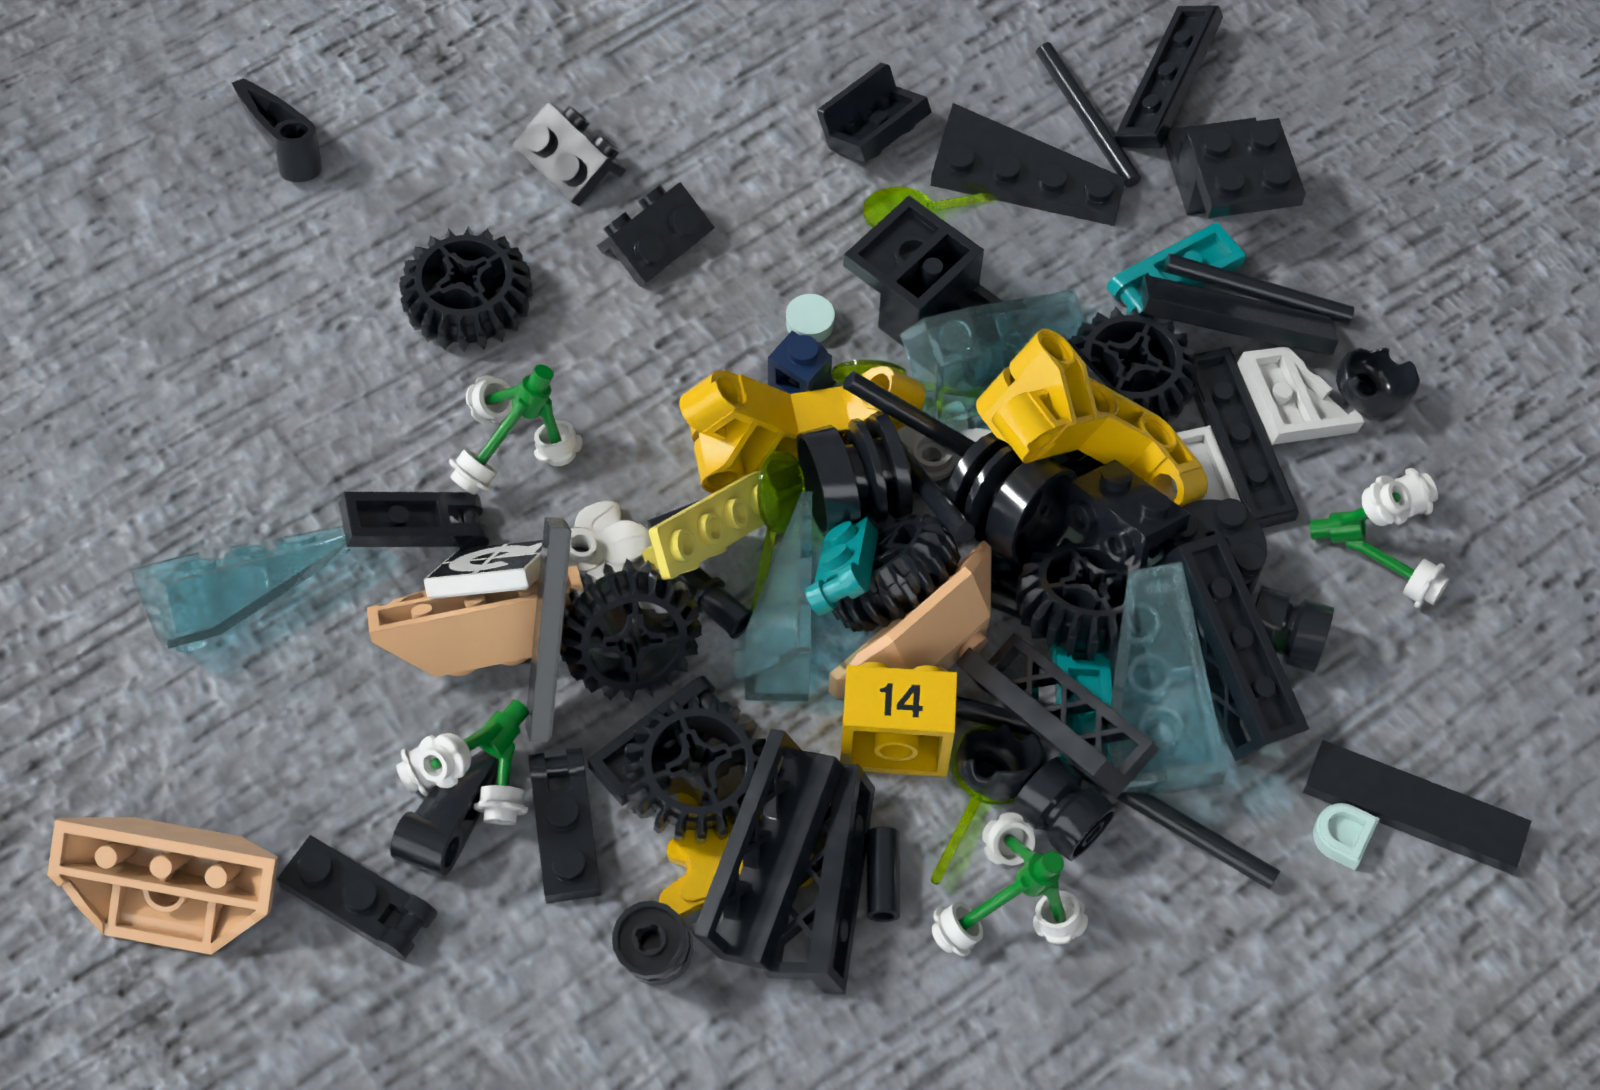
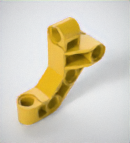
(1053, 407)
(745, 421)

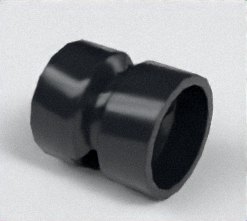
(1295, 629)
(1057, 802)
(652, 942)

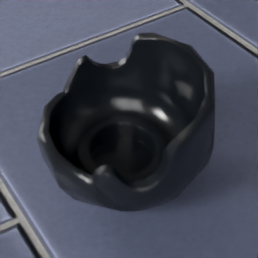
(1375, 382)
(998, 761)

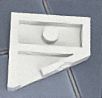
(1292, 398)

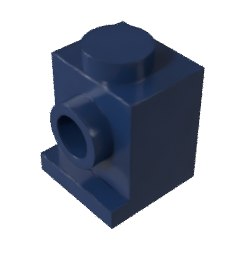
(802, 360)

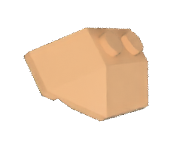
(935, 630)
(460, 631)
(162, 880)

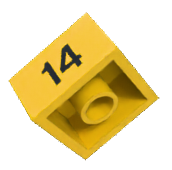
(899, 719)

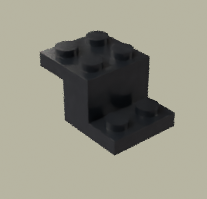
(1234, 167)
(918, 267)

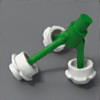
(492, 401)
(1383, 504)
(447, 757)
(1058, 913)

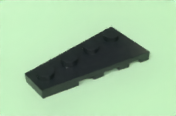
(1023, 171)

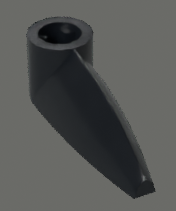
(284, 129)
(444, 820)

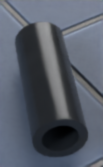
(883, 874)

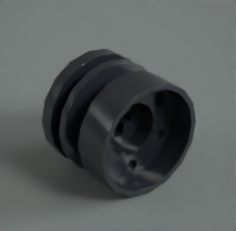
(865, 472)
(1009, 501)

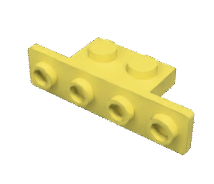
(705, 528)

